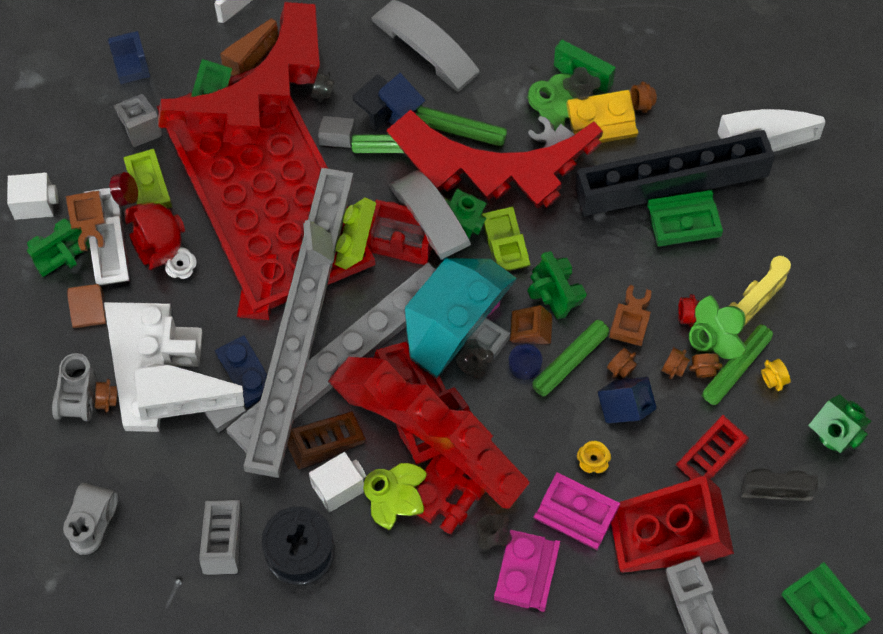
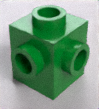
(467, 211)
(841, 424)

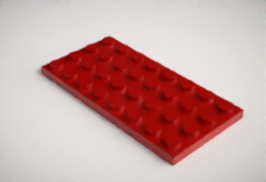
(259, 197)

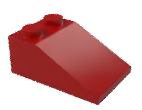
(672, 526)

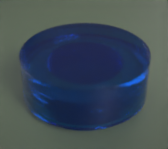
(525, 361)

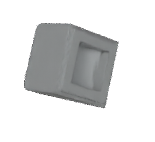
(336, 131)
(318, 244)

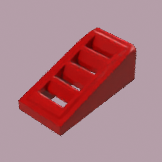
(727, 427)

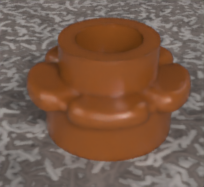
(643, 97)
(676, 363)
(622, 364)
(705, 365)
(105, 395)

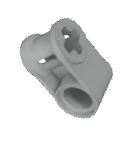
(74, 395)
(90, 512)

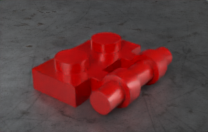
(437, 488)

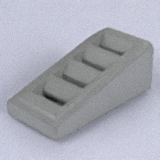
(220, 558)

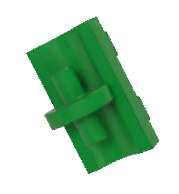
(56, 248)
(552, 285)

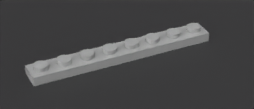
(358, 340)

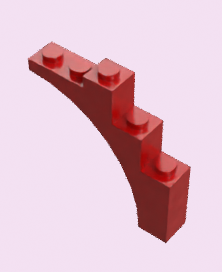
(264, 90)
(490, 171)
(415, 407)

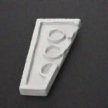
(135, 341)

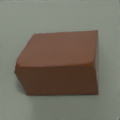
(86, 305)
(531, 326)

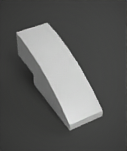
(782, 127)
(110, 262)

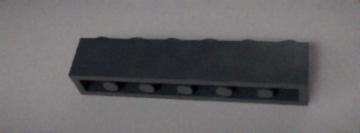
(674, 172)

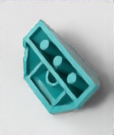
(452, 309)

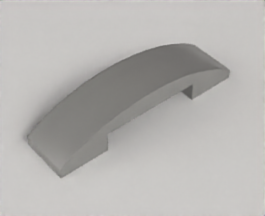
(429, 41)
(431, 213)
(694, 598)

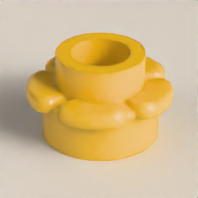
(775, 374)
(597, 449)

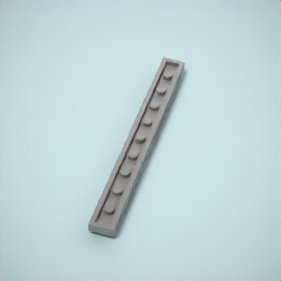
(296, 332)

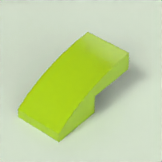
(505, 239)

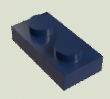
(243, 369)

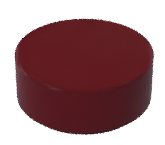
(123, 189)

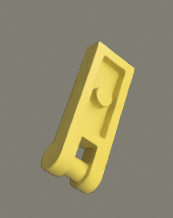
(759, 293)

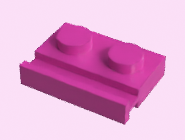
(577, 511)
(527, 571)

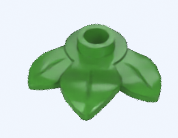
(555, 106)
(721, 326)

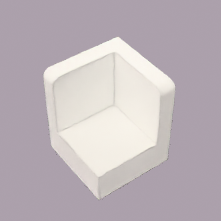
(181, 344)

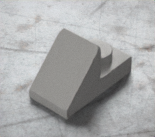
(138, 119)

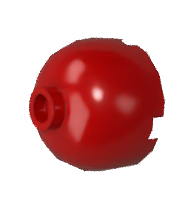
(155, 233)

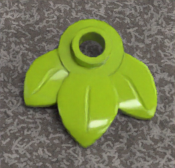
(398, 494)

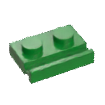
(685, 218)
(825, 603)

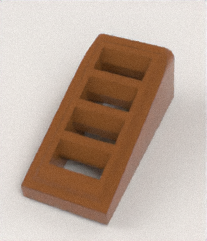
(251, 48)

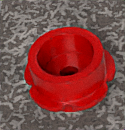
(686, 310)

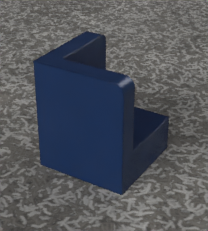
(129, 57)
(400, 97)
(627, 400)

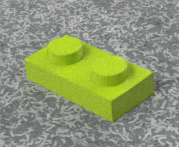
(148, 177)
(355, 233)

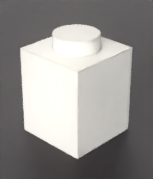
(31, 196)
(338, 481)

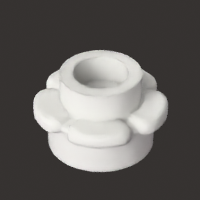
(186, 269)

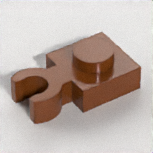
(86, 214)
(631, 319)

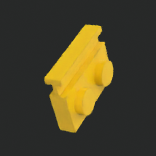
(610, 112)

